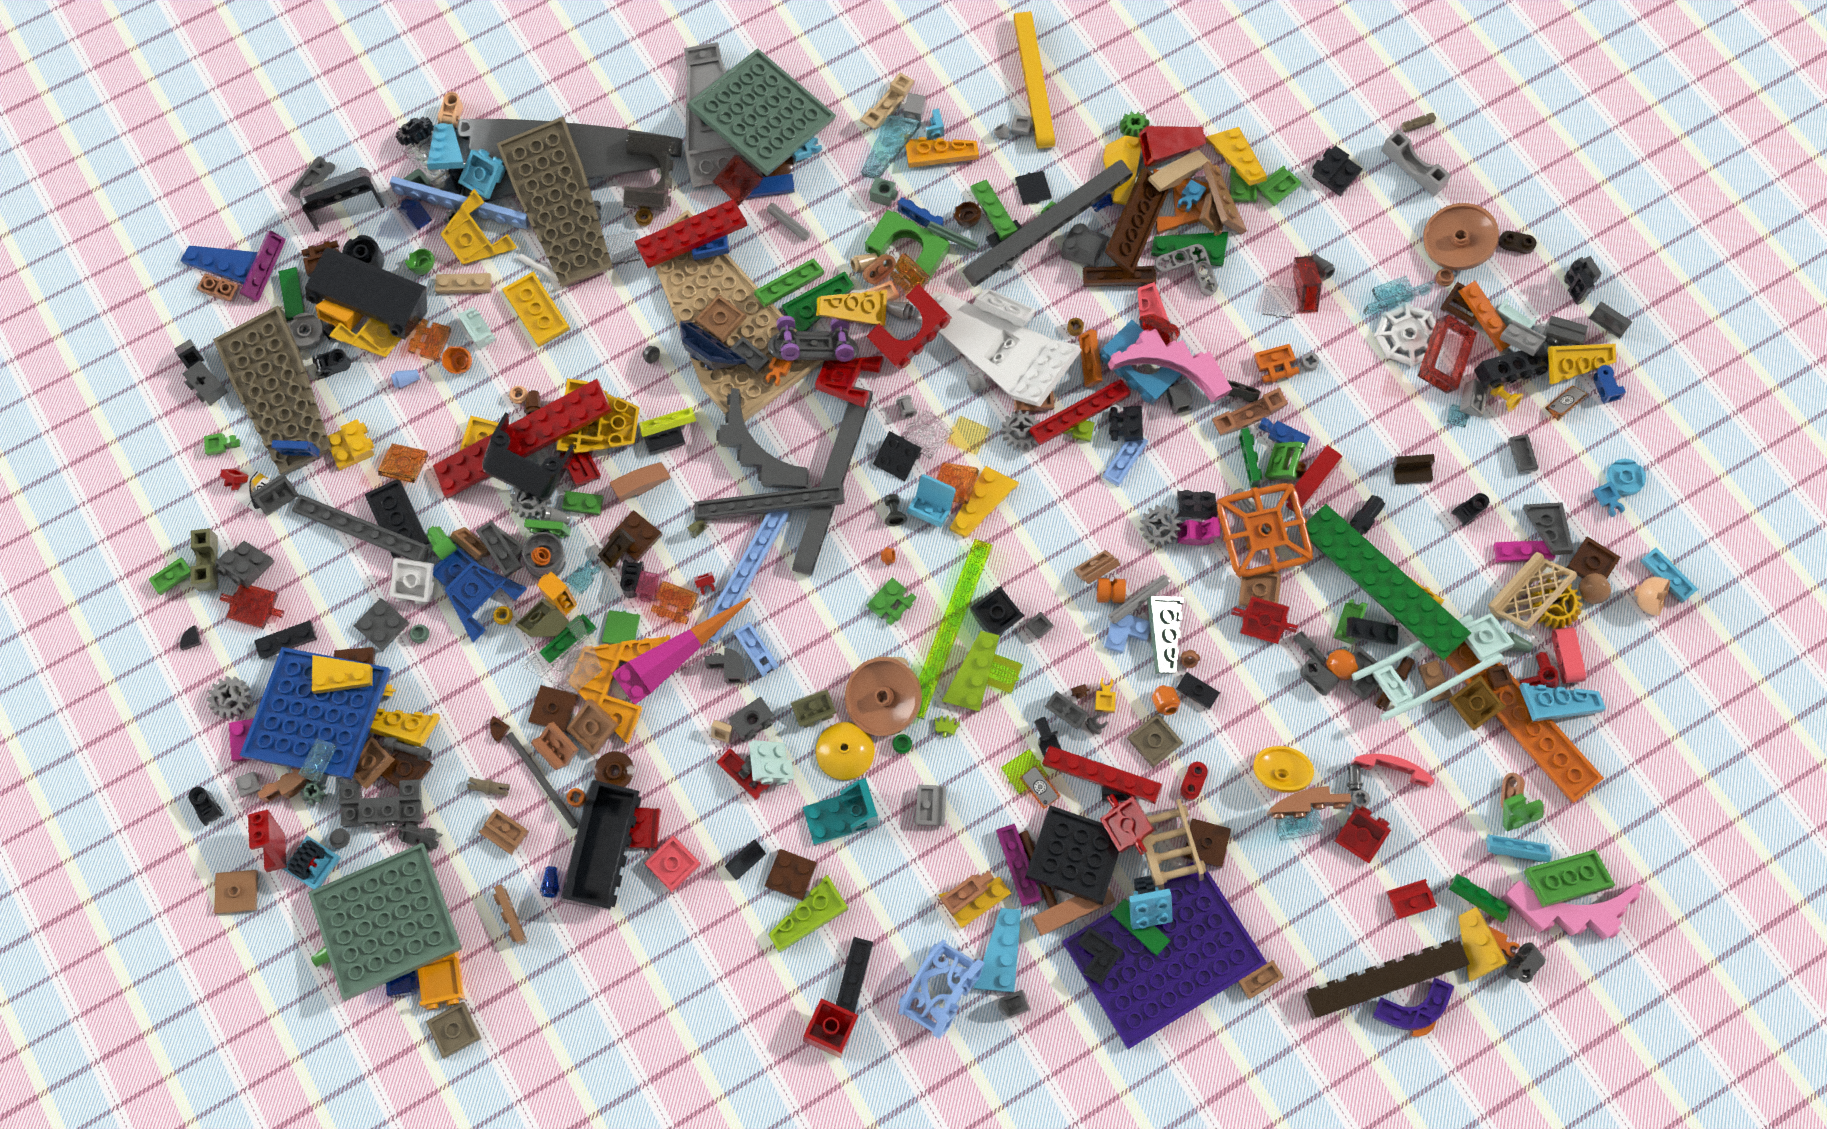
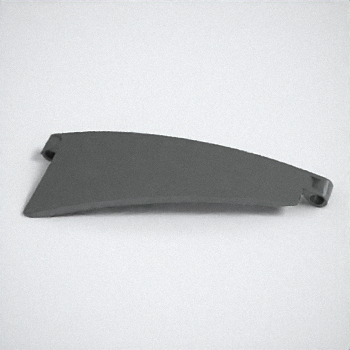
(599, 148)

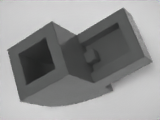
(731, 662)

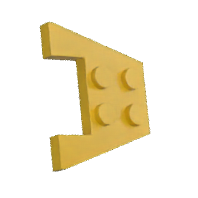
(467, 238)
(372, 337)

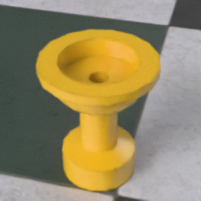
(1512, 400)

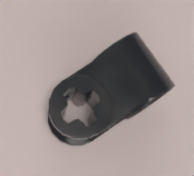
(329, 363)
(1469, 511)
(630, 575)
(207, 808)

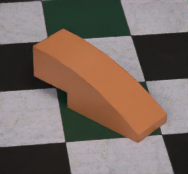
(639, 481)

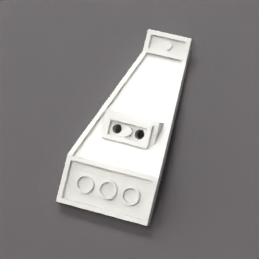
(1011, 356)

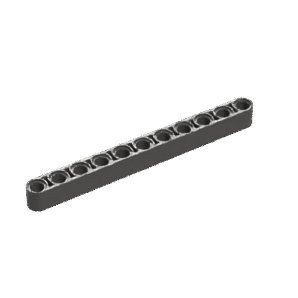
(1047, 223)
(834, 475)

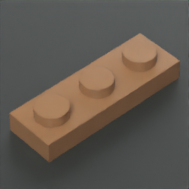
(509, 915)

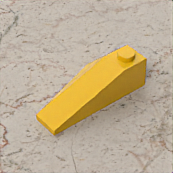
(1126, 149)

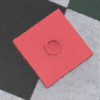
(672, 863)

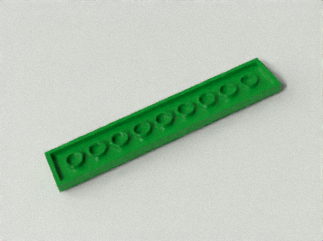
(1386, 583)

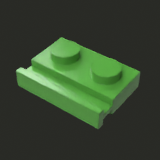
(1279, 185)
(1240, 190)

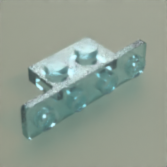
(1396, 291)

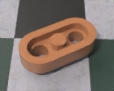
(879, 271)
(1508, 788)

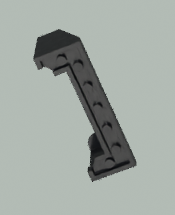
(368, 291)

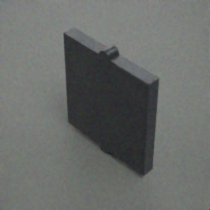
(1033, 187)

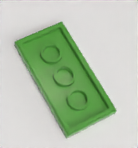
(1569, 878)

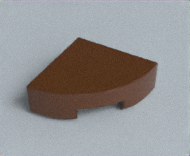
(498, 729)

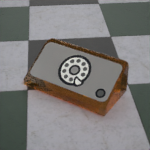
(1566, 402)
(1040, 786)

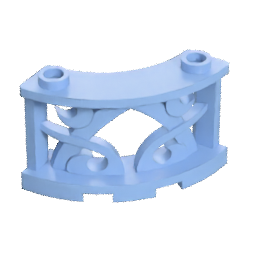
(943, 1016)

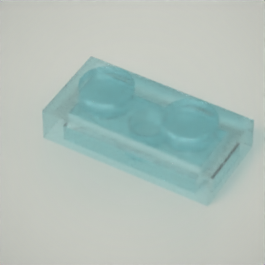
(317, 760)

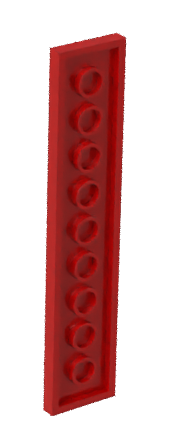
(526, 435)

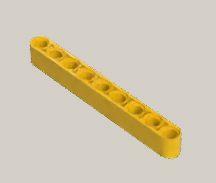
(1034, 80)

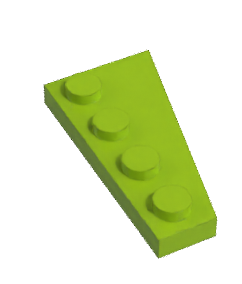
(972, 677)
(813, 912)

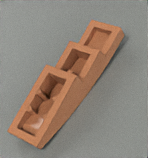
(1067, 913)

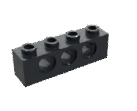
(1512, 367)

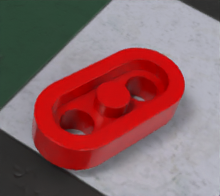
(1194, 780)

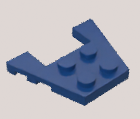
(473, 589)

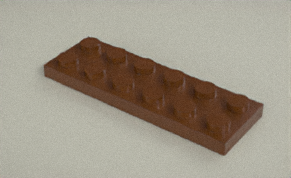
(1136, 223)

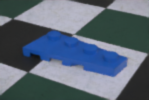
(221, 262)

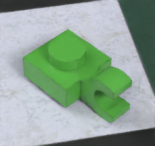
(218, 442)

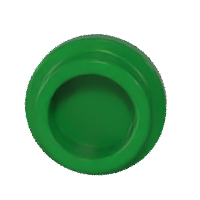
(902, 744)

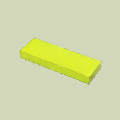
(667, 421)

